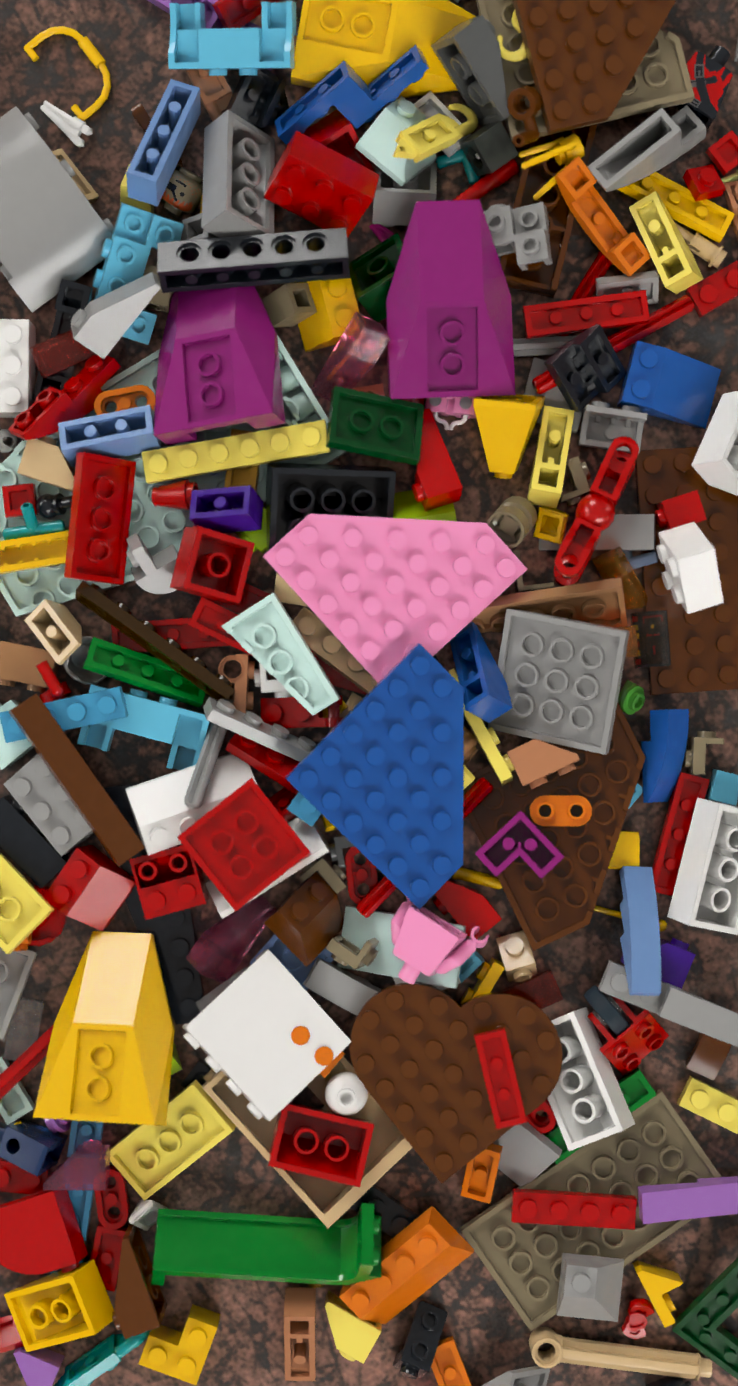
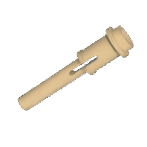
(703, 247)

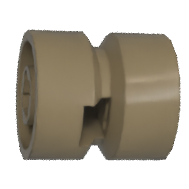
(513, 520)

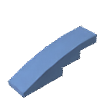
(641, 931)

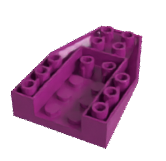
(449, 308)
(217, 365)

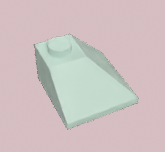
(379, 141)

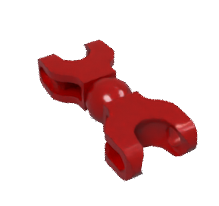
(595, 511)

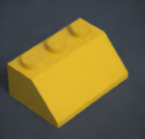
(335, 308)

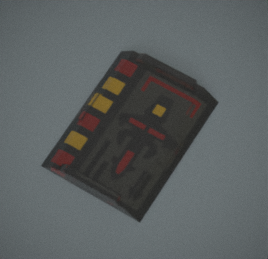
(652, 639)

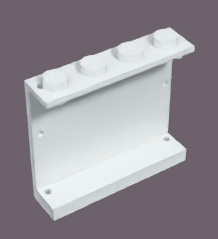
(250, 1036)

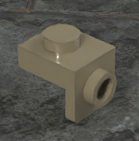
(578, 475)
(696, 753)
(332, 875)
(348, 954)

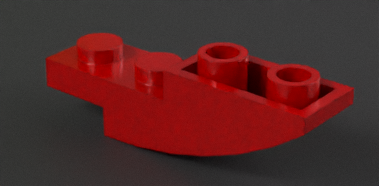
(67, 404)

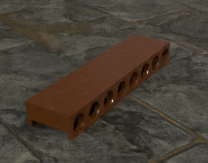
(539, 277)

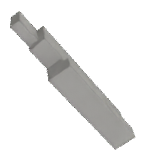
(627, 531)

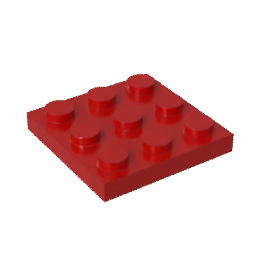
(243, 844)

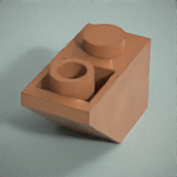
(539, 759)

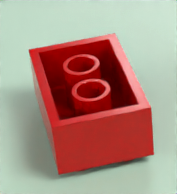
(321, 184)

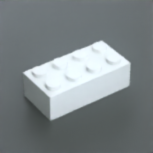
(708, 871)

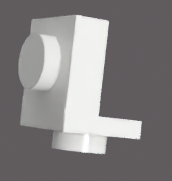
(266, 685)

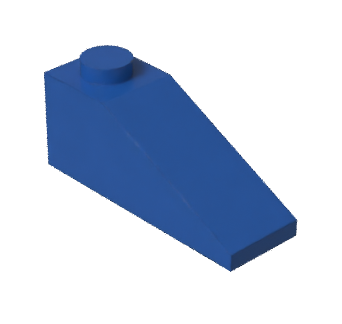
(478, 673)

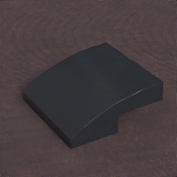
(585, 367)

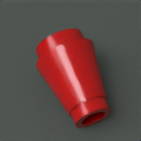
(174, 495)

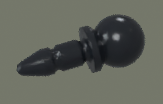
(52, 505)

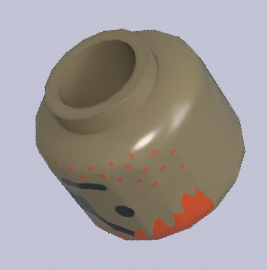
(183, 192)

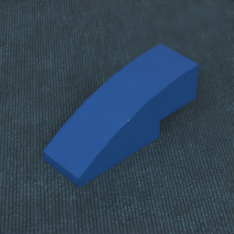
(664, 753)

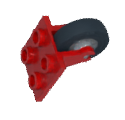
(633, 1041)

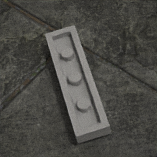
(252, 727)

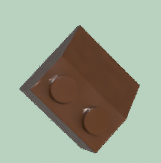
(307, 919)

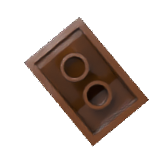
(137, 1302)

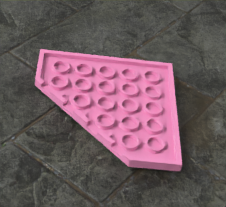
(393, 580)

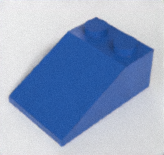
(669, 385)

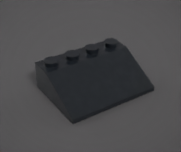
(308, 489)

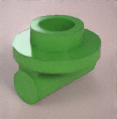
(631, 698)

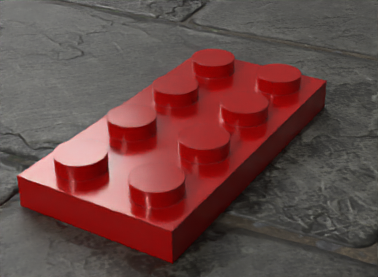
(100, 518)

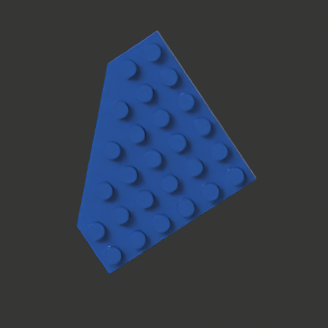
(397, 776)

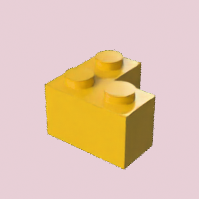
(182, 1352)

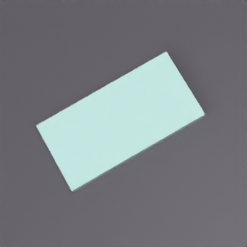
(360, 929)

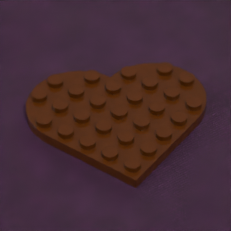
(425, 1071)

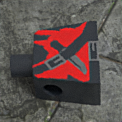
(709, 83)

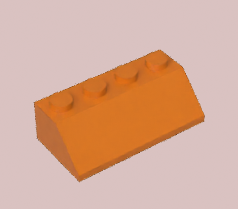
(409, 1267)

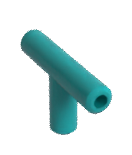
(444, 161)
(32, 526)

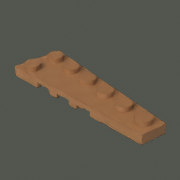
(588, 602)

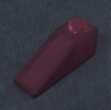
(352, 356)
(229, 940)

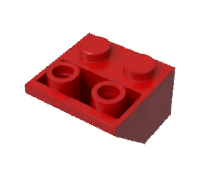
(168, 882)

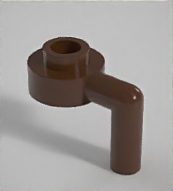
(521, 112)

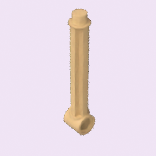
(616, 1356)

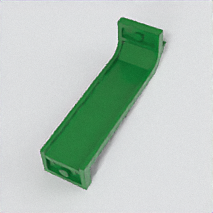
(267, 1247)

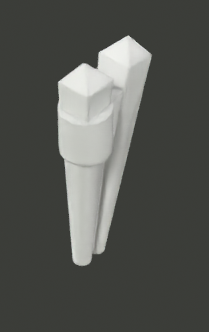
(69, 125)

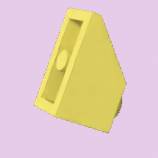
(351, 1335)

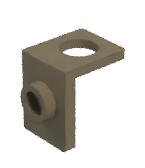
(519, 586)

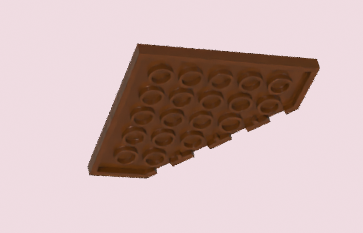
(586, 53)
(569, 891)

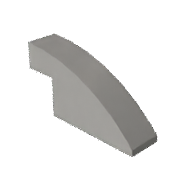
(648, 148)

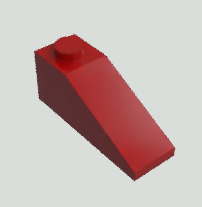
(435, 474)

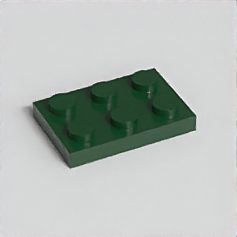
(375, 425)

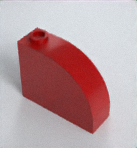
(40, 1234)

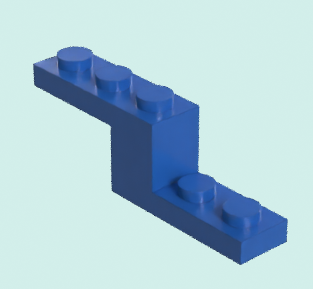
(351, 94)

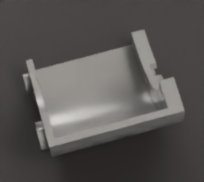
(44, 217)

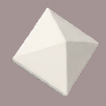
(145, 1214)

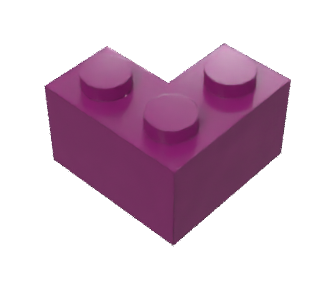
(520, 839)

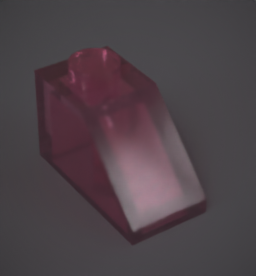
(83, 1169)

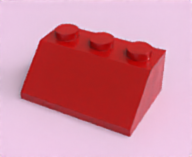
(321, 1144)

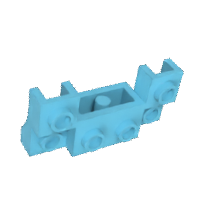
(232, 48)
(128, 255)
(154, 720)

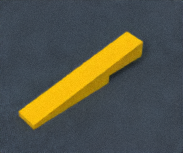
(33, 552)

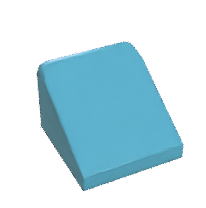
(723, 787)

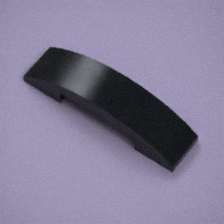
(70, 299)

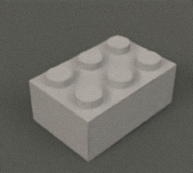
(48, 806)

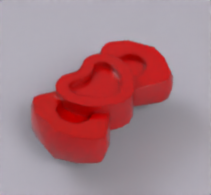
(636, 1319)

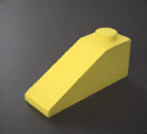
(665, 244)
(550, 457)

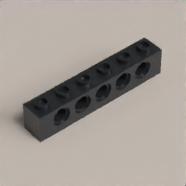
(253, 260)

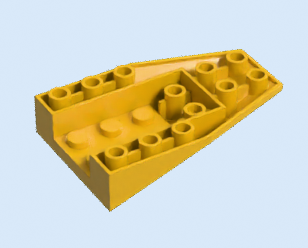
(372, 38)
(111, 1037)

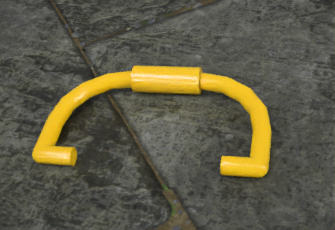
(90, 51)

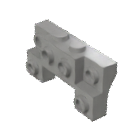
(521, 231)

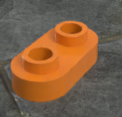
(124, 398)
(560, 810)

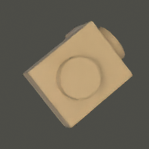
(517, 956)

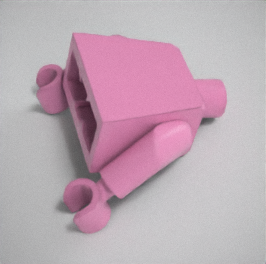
(429, 942)

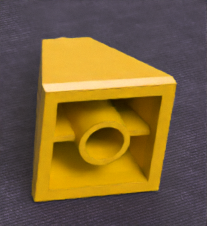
(506, 429)

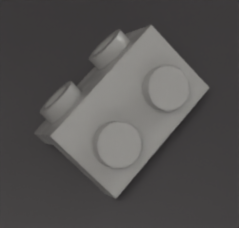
(604, 424)

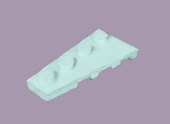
(277, 644)

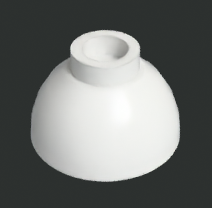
(345, 1094)

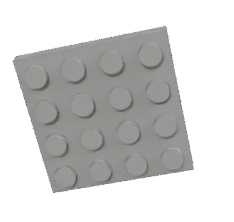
(561, 679)

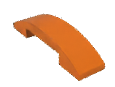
(598, 220)

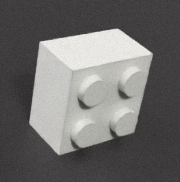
(690, 567)

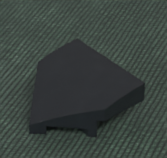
(259, 99)

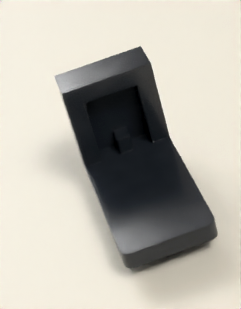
(421, 1341)

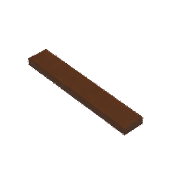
(77, 779)

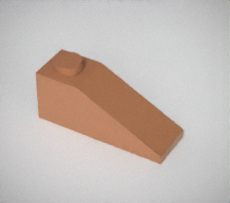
(300, 1334)

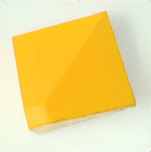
(551, 525)

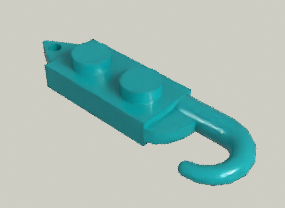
(99, 1360)

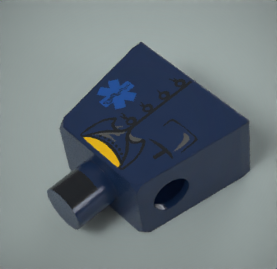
(31, 1145)

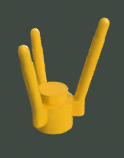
(563, 150)

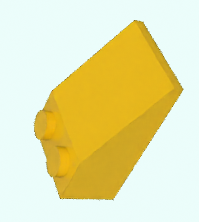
(60, 1307)

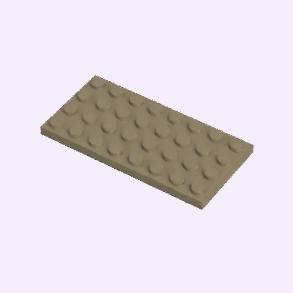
(529, 1256)

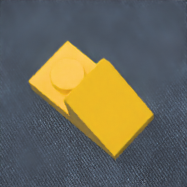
(657, 1284)

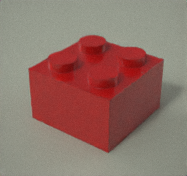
(212, 565)

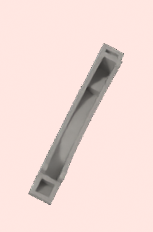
(675, 1006)

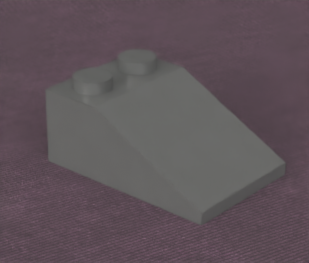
(475, 66)

